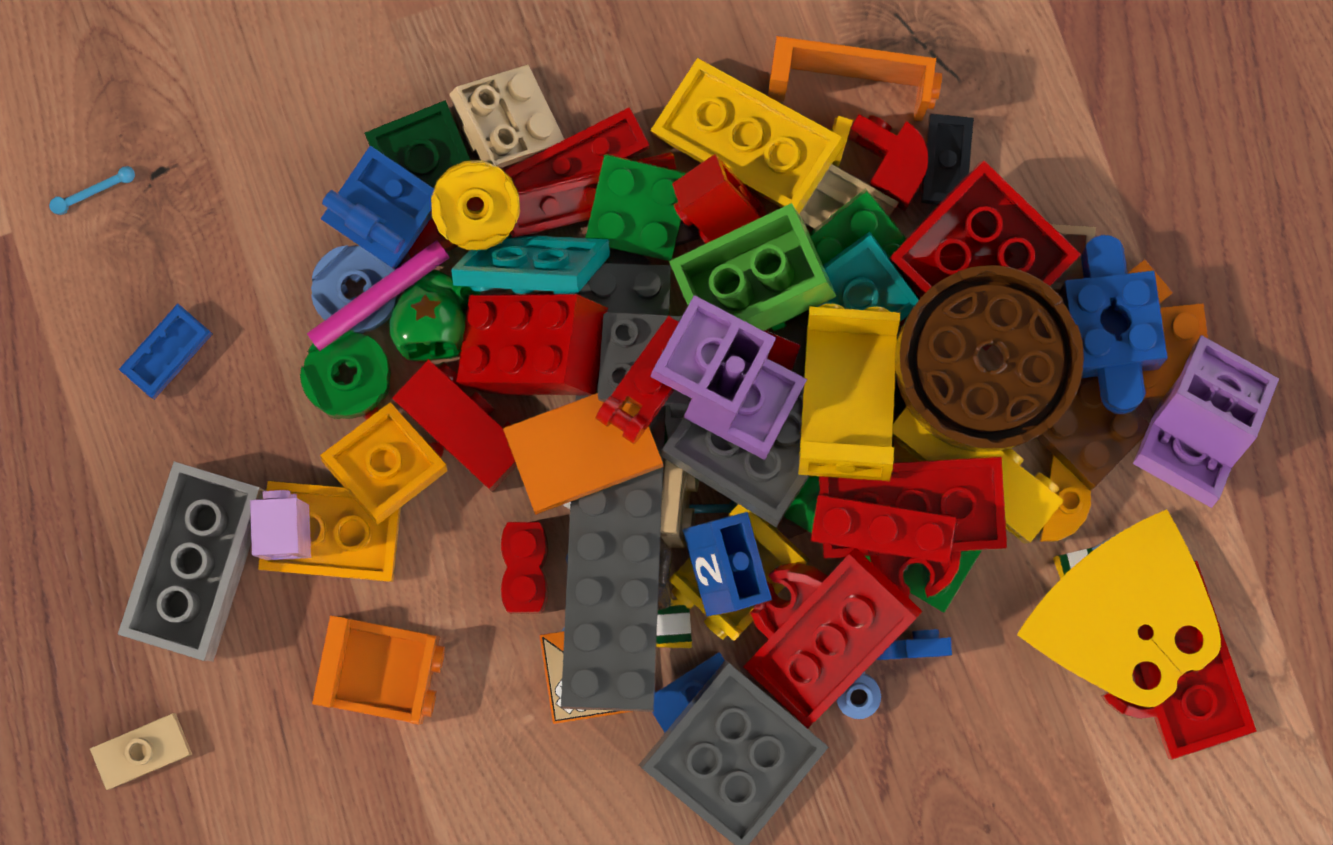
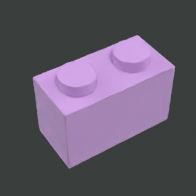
(280, 526)

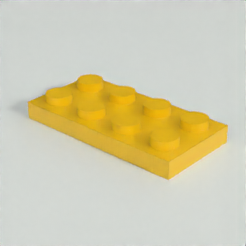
(754, 135)

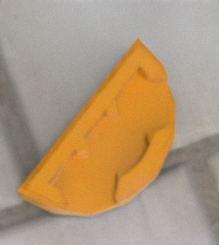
(1074, 508)

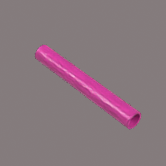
(378, 295)

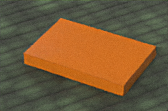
(575, 455)

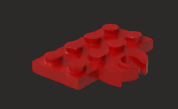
(955, 487)
(825, 632)
(1206, 703)

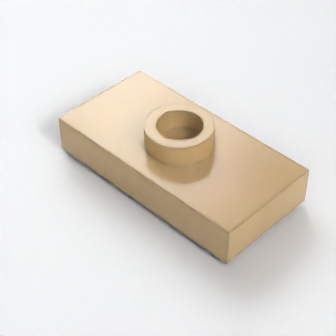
(141, 751)

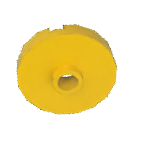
(475, 228)

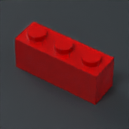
(458, 422)
(883, 528)

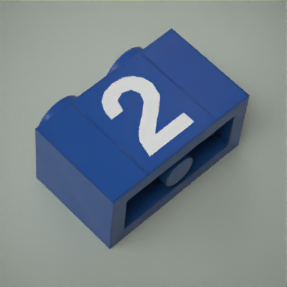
(727, 564)

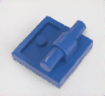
(380, 207)

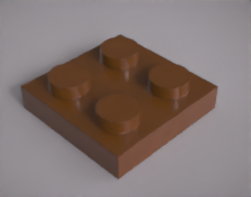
(1092, 438)

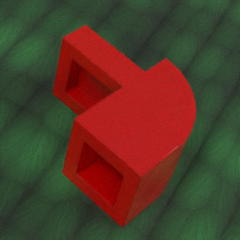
(902, 155)

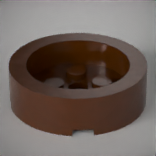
(941, 367)

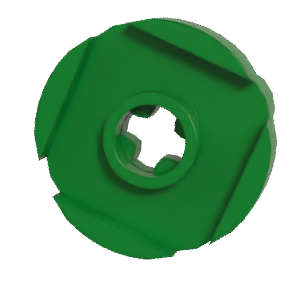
(368, 385)

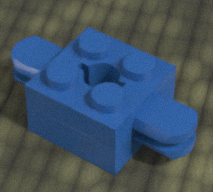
(1116, 323)

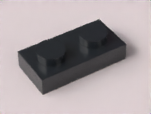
(948, 155)

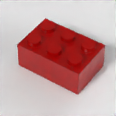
(532, 344)

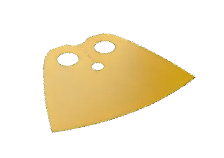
(1100, 603)

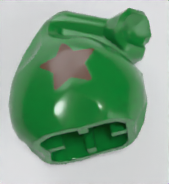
(430, 318)

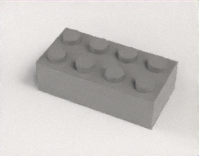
(191, 563)

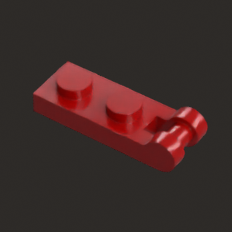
(639, 389)

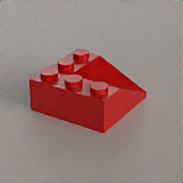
(983, 226)

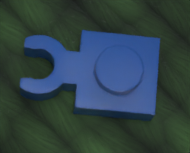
(924, 644)

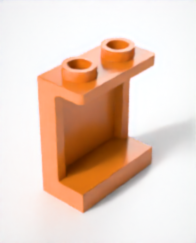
(378, 670)

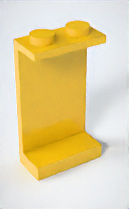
(849, 393)

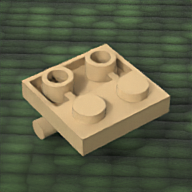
(505, 117)

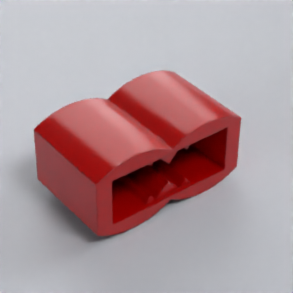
(524, 553)

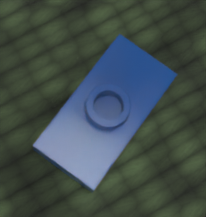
(165, 351)
(676, 696)

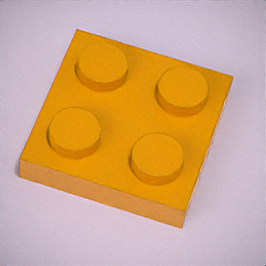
(383, 463)

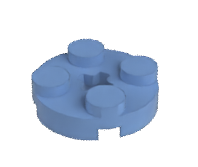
(335, 270)

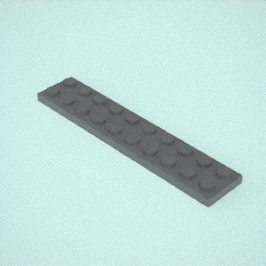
(616, 547)

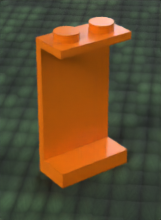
(855, 63)

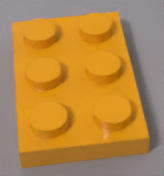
(341, 537)

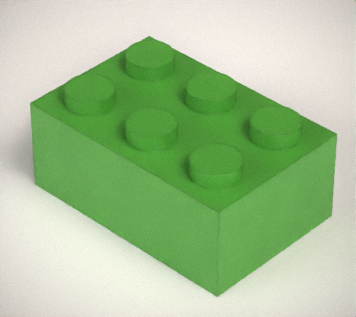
(758, 271)

